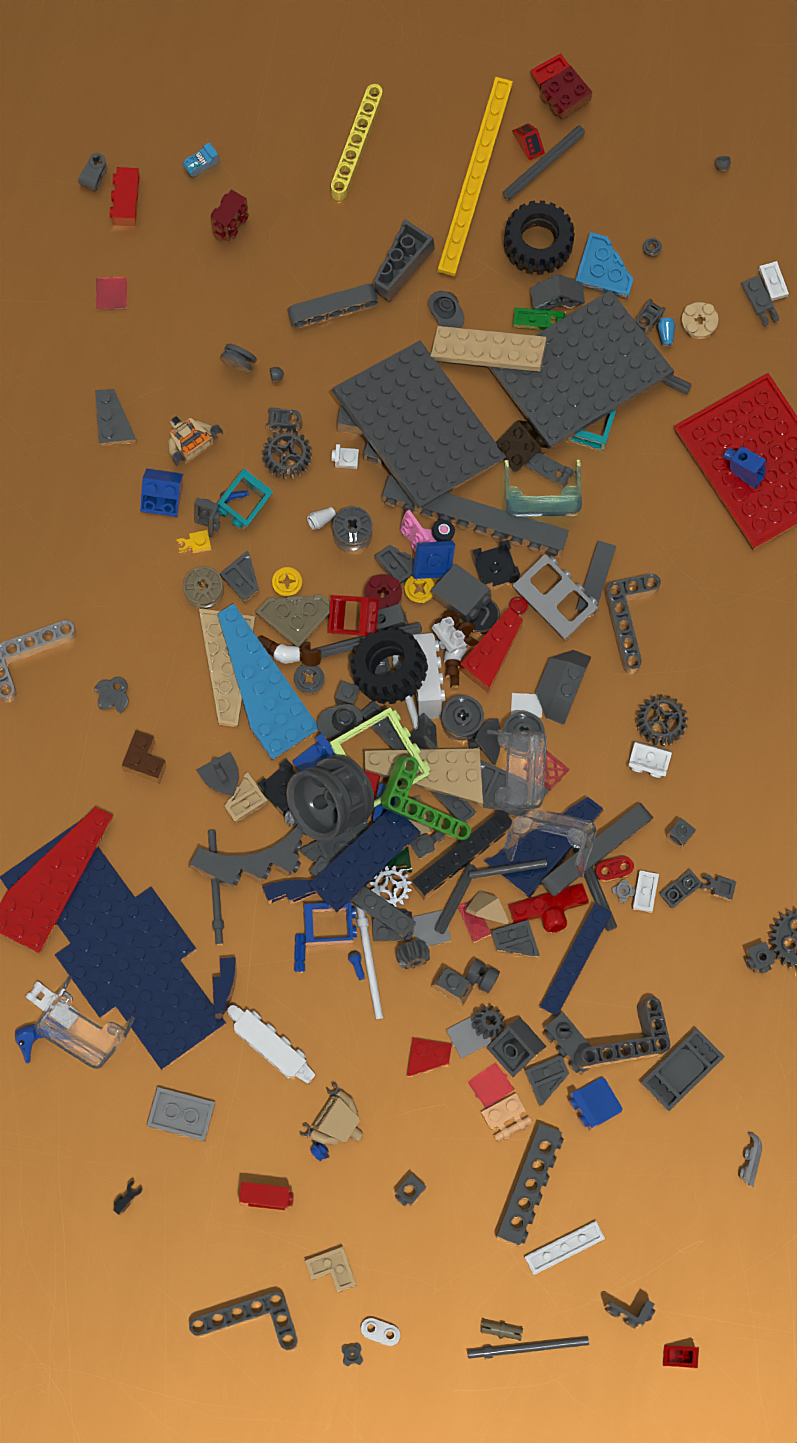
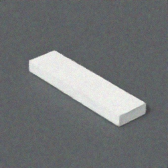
(564, 1248)

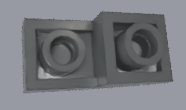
(681, 889)

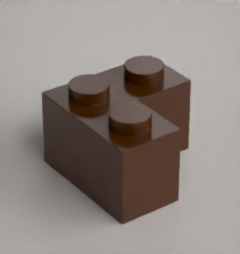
(139, 760)

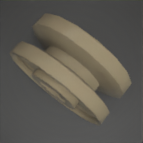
(209, 596)

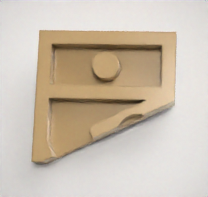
(245, 800)

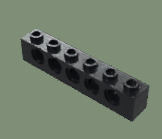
(462, 854)

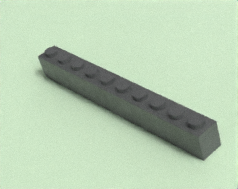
(483, 519)

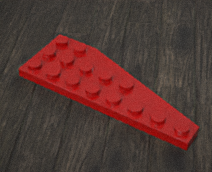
(39, 898)

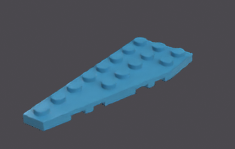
(269, 701)

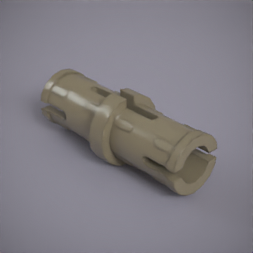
(502, 1330)

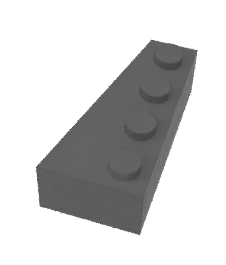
(403, 259)

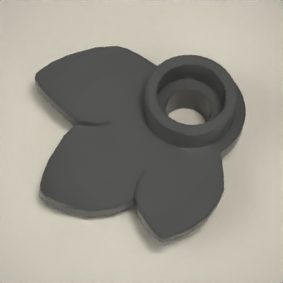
(110, 696)

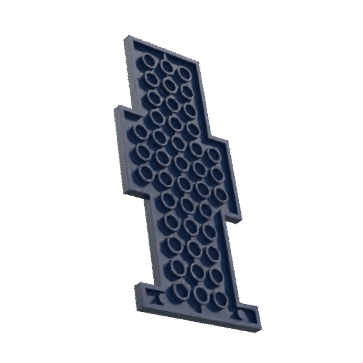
(130, 958)

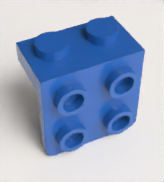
(595, 1103)

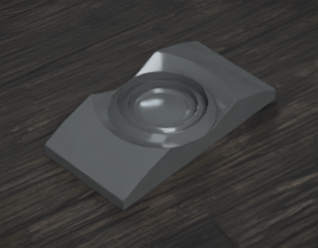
(682, 1069)

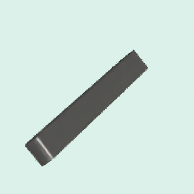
(602, 846)

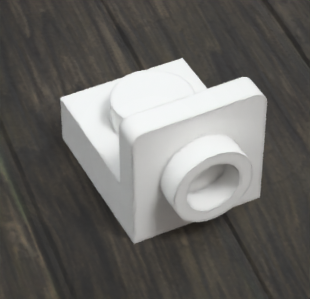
(345, 457)

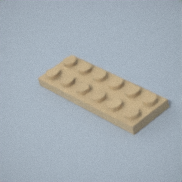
(489, 348)

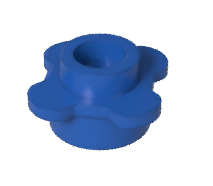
(319, 1151)

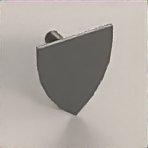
(488, 742)
(221, 774)

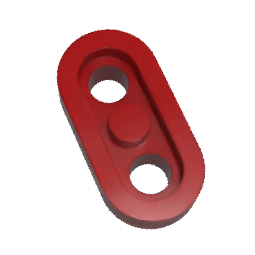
(614, 869)

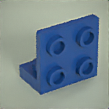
(314, 754)

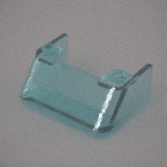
(567, 504)

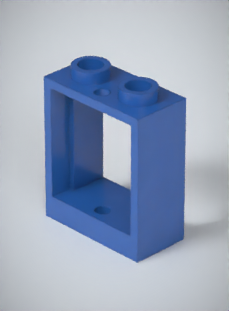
(319, 907)

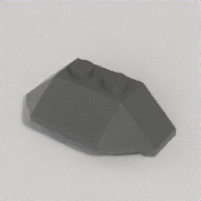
(561, 684)

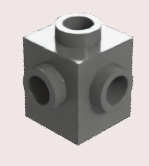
(760, 951)

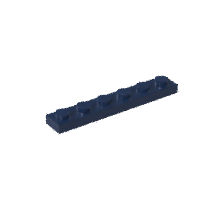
(576, 960)

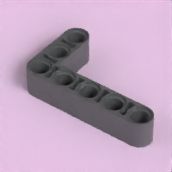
(625, 618)
(631, 1046)
(248, 1315)

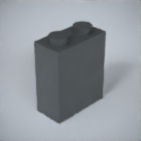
(461, 593)

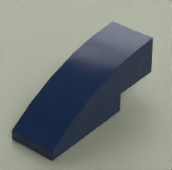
(291, 889)
(224, 986)

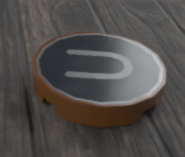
(486, 618)

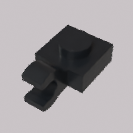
(123, 1203)

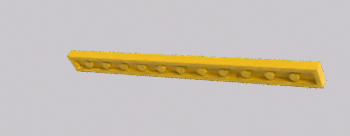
(475, 176)

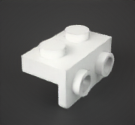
(649, 759)

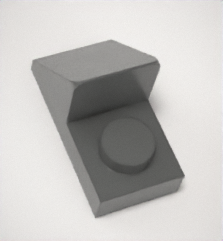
(425, 735)

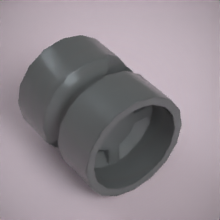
(489, 976)

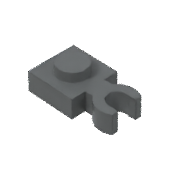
(721, 887)

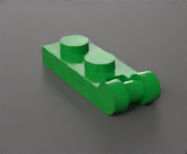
(535, 318)

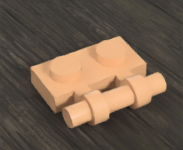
(503, 1112)

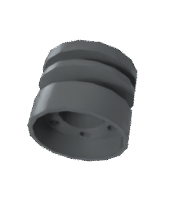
(352, 539)

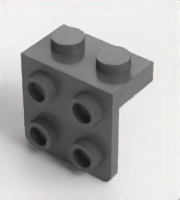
(645, 1313)

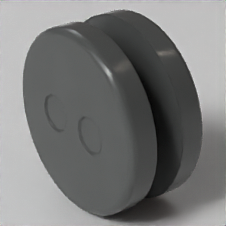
(238, 358)

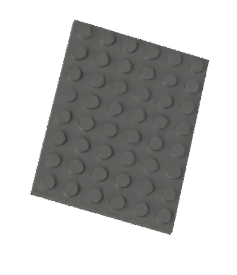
(587, 371)
(419, 424)

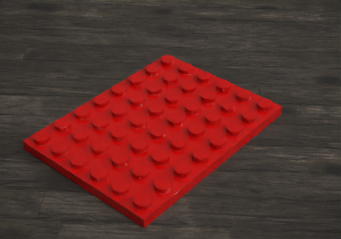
(767, 426)

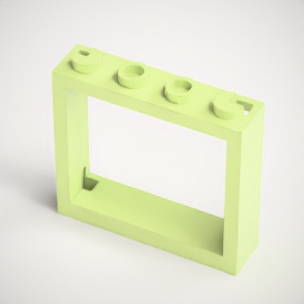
(403, 733)

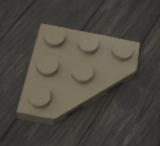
(295, 616)

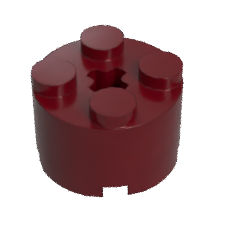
(386, 585)

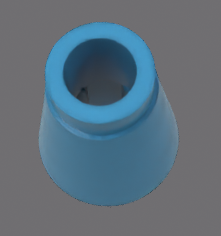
(666, 330)

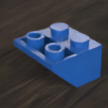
(161, 492)

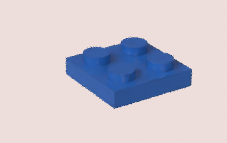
(433, 559)

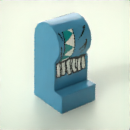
(201, 160)

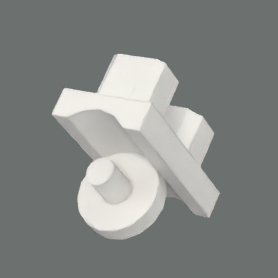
(449, 636)

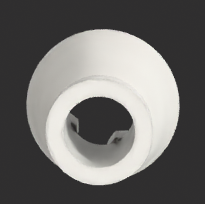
(320, 518)

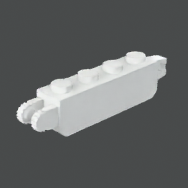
(269, 1045)

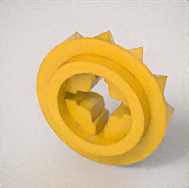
(280, 576)
(419, 597)

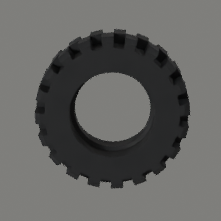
(543, 216)
(377, 648)

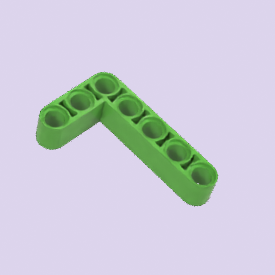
(418, 809)

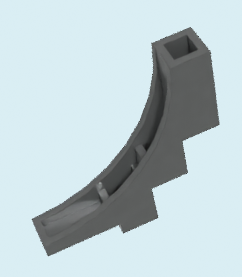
(226, 868)

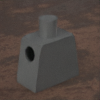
(392, 617)
(452, 985)

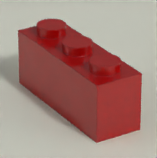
(125, 196)

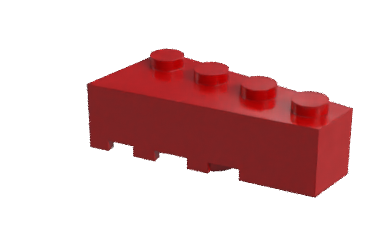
(488, 656)

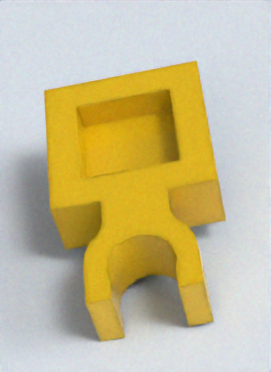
(198, 542)

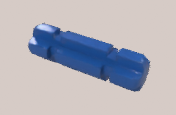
(300, 948)

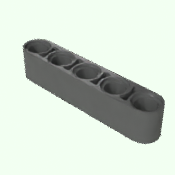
(332, 305)

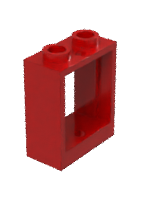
(368, 615)
(265, 1196)

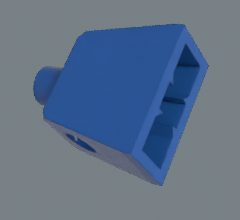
(747, 465)

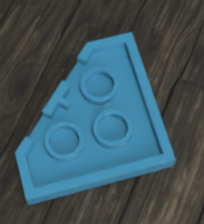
(603, 267)

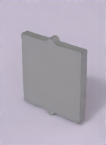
(425, 929)
(466, 1038)

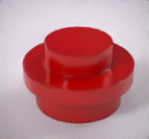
(518, 605)

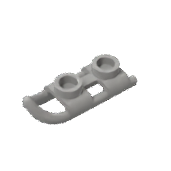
(753, 1155)

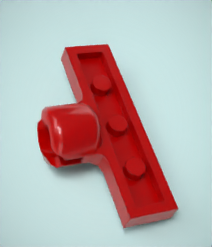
(549, 908)

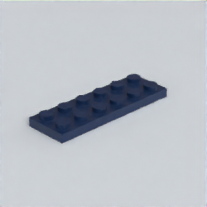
(364, 859)

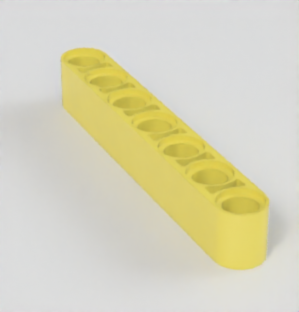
(353, 149)

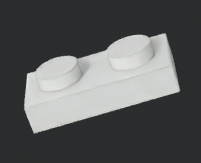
(773, 281)
(645, 891)

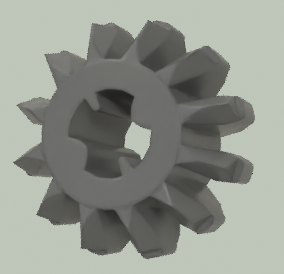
(413, 954)
(493, 1028)

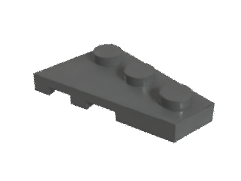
(111, 419)

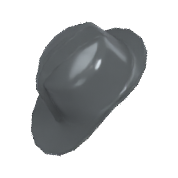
(446, 309)
(339, 720)

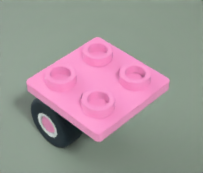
(441, 531)

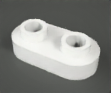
(380, 1332)

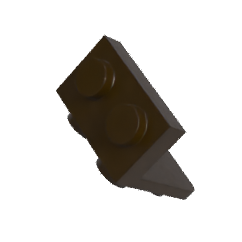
(521, 444)

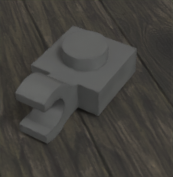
(425, 845)

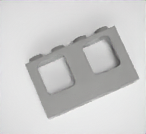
(547, 604)

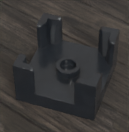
(495, 566)
(276, 787)

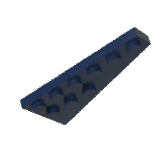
(541, 846)

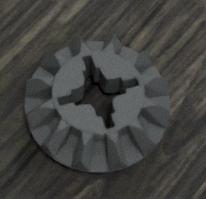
(318, 679)

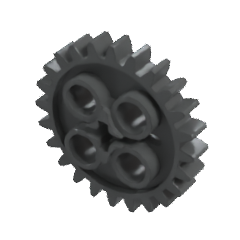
(785, 932)

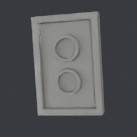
(181, 1114)

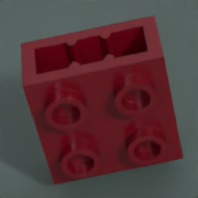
(566, 92)
(229, 216)

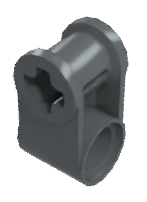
(92, 174)
(650, 315)
(280, 419)

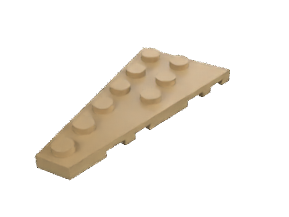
(224, 684)
(451, 773)

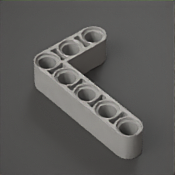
(24, 651)

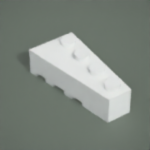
(430, 694)

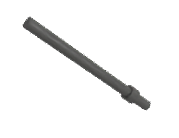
(217, 924)
(488, 1352)

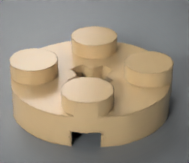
(692, 327)

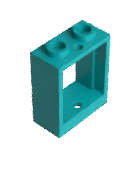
(593, 440)
(254, 484)

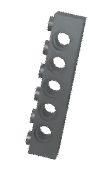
(543, 1135)

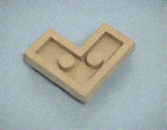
(332, 1263)

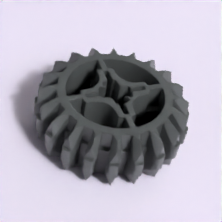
(274, 446)
(666, 735)

